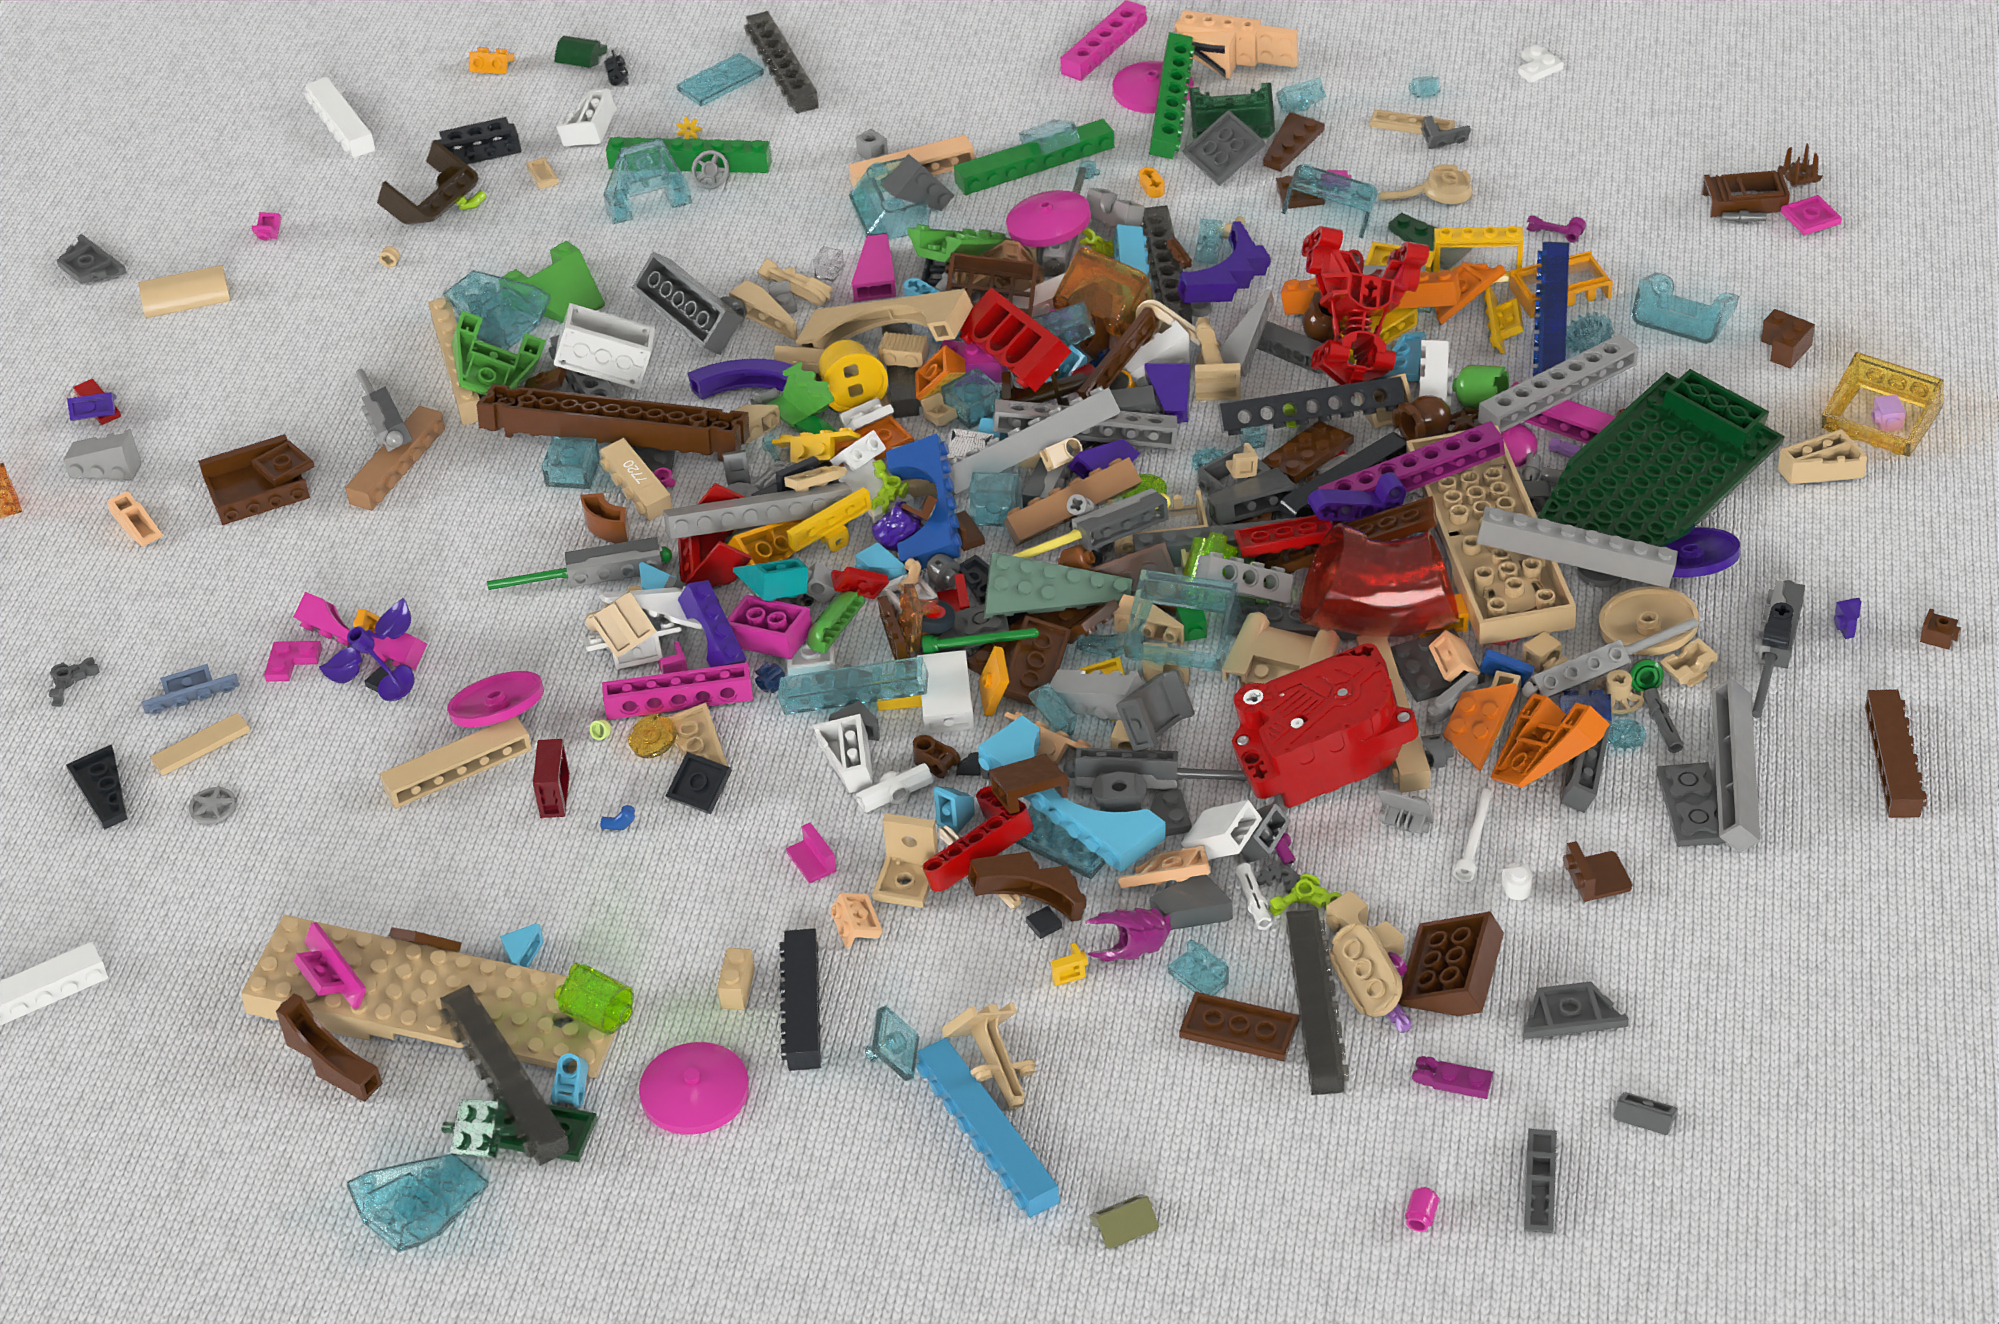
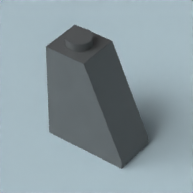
(1193, 903)

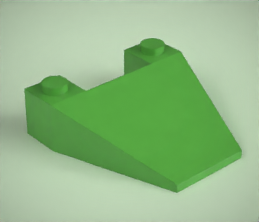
(565, 280)
(483, 364)

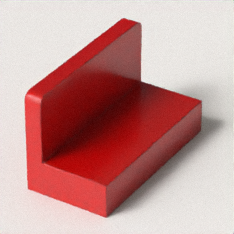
(956, 597)

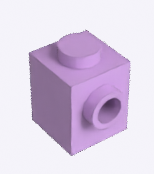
(1888, 413)

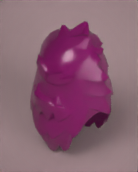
(1138, 931)

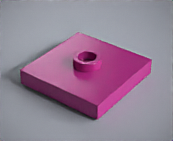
(1811, 215)

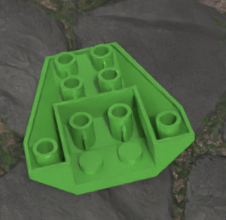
(939, 243)

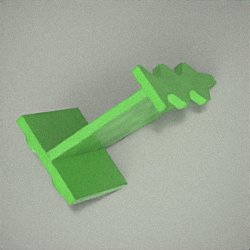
(802, 395)

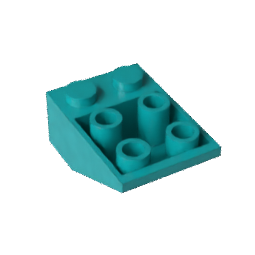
(775, 578)

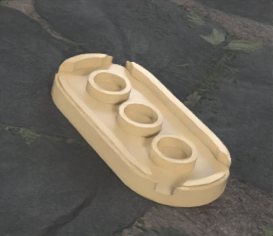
(1365, 970)

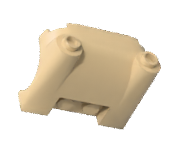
(1270, 652)

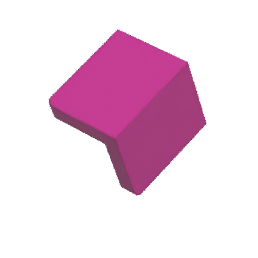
(673, 663)

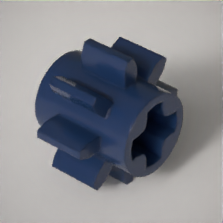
(769, 677)

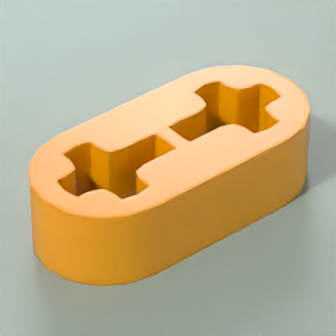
(1151, 182)

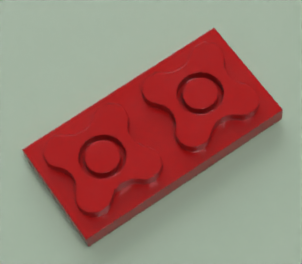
(1281, 535)

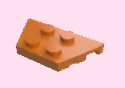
(1472, 281)
(1479, 720)

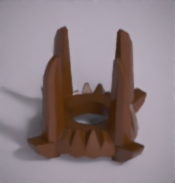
(1792, 170)

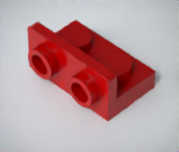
(864, 582)

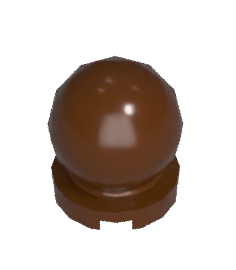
(1318, 321)
(1422, 418)

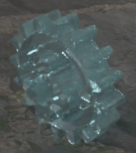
(1588, 331)

